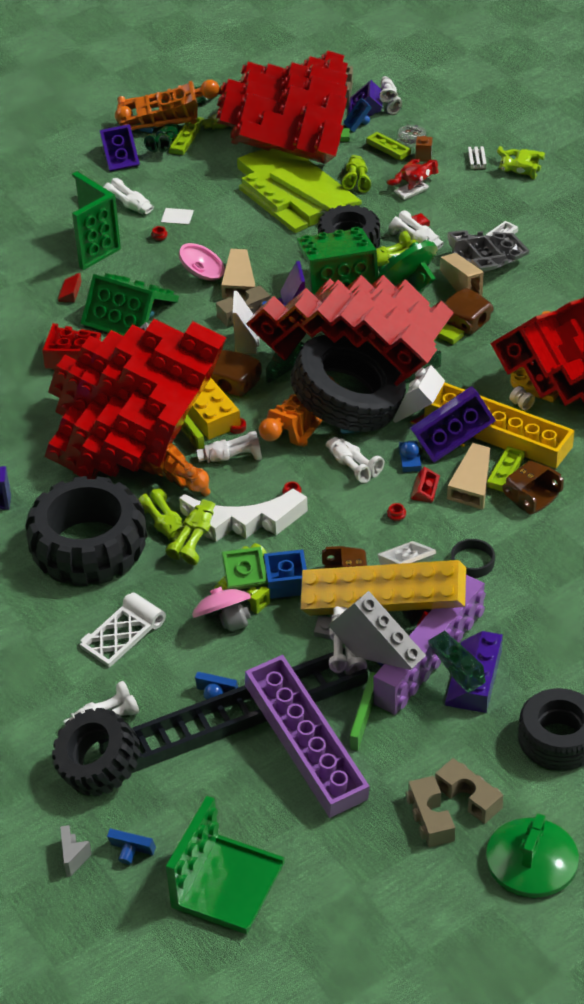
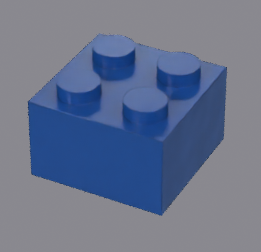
(284, 573)

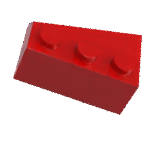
(64, 342)

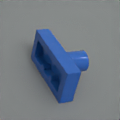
(358, 115)
(130, 844)

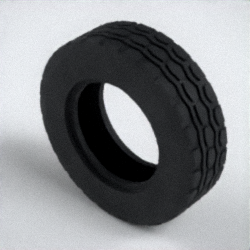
(336, 404)

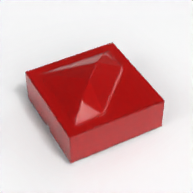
(421, 219)

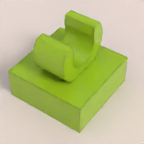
(259, 598)

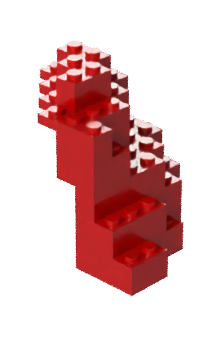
(288, 107)
(385, 315)
(549, 351)
(129, 396)

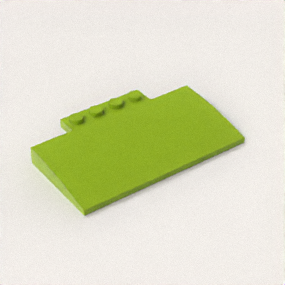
(261, 163)

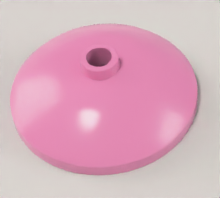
(201, 262)
(218, 600)

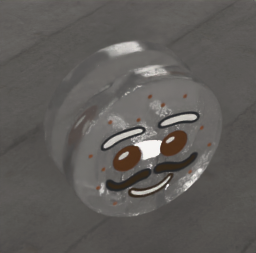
(408, 135)

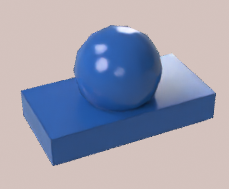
(409, 456)
(214, 685)

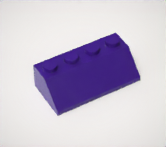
(453, 424)
(487, 650)

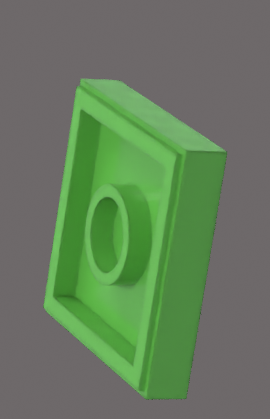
(244, 568)

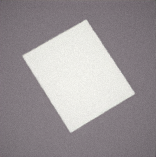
(177, 216)

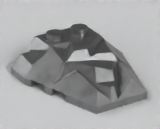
(487, 251)

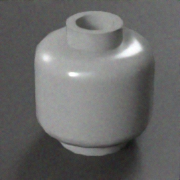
(234, 617)

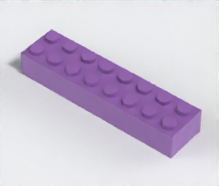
(395, 684)
(306, 736)

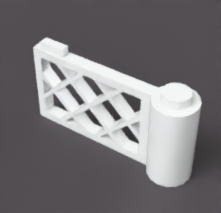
(138, 610)

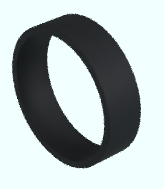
(475, 544)

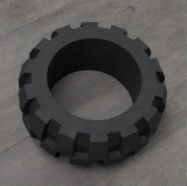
(89, 558)

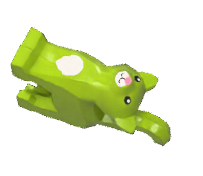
(525, 162)

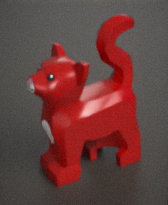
(415, 173)

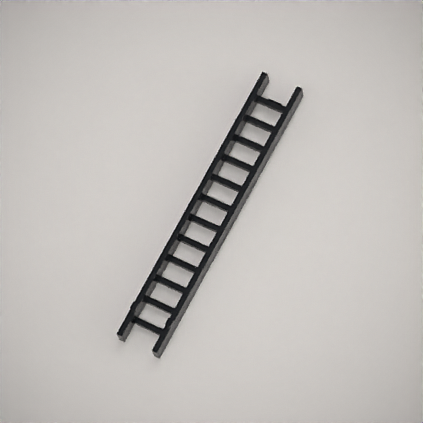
(229, 726)

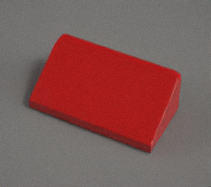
(70, 288)
(425, 485)

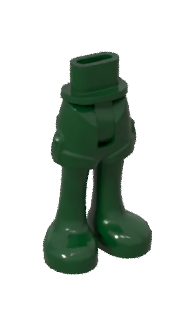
(163, 138)

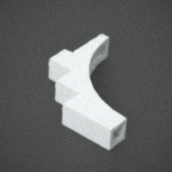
(245, 520)

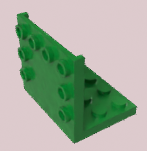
(94, 222)
(339, 257)
(118, 303)
(219, 875)

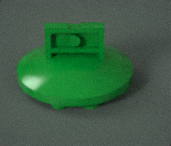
(412, 266)
(532, 857)

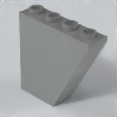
(375, 635)

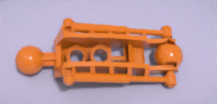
(174, 106)
(292, 417)
(181, 472)

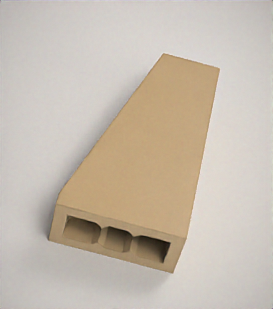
(461, 273)
(237, 275)
(470, 479)

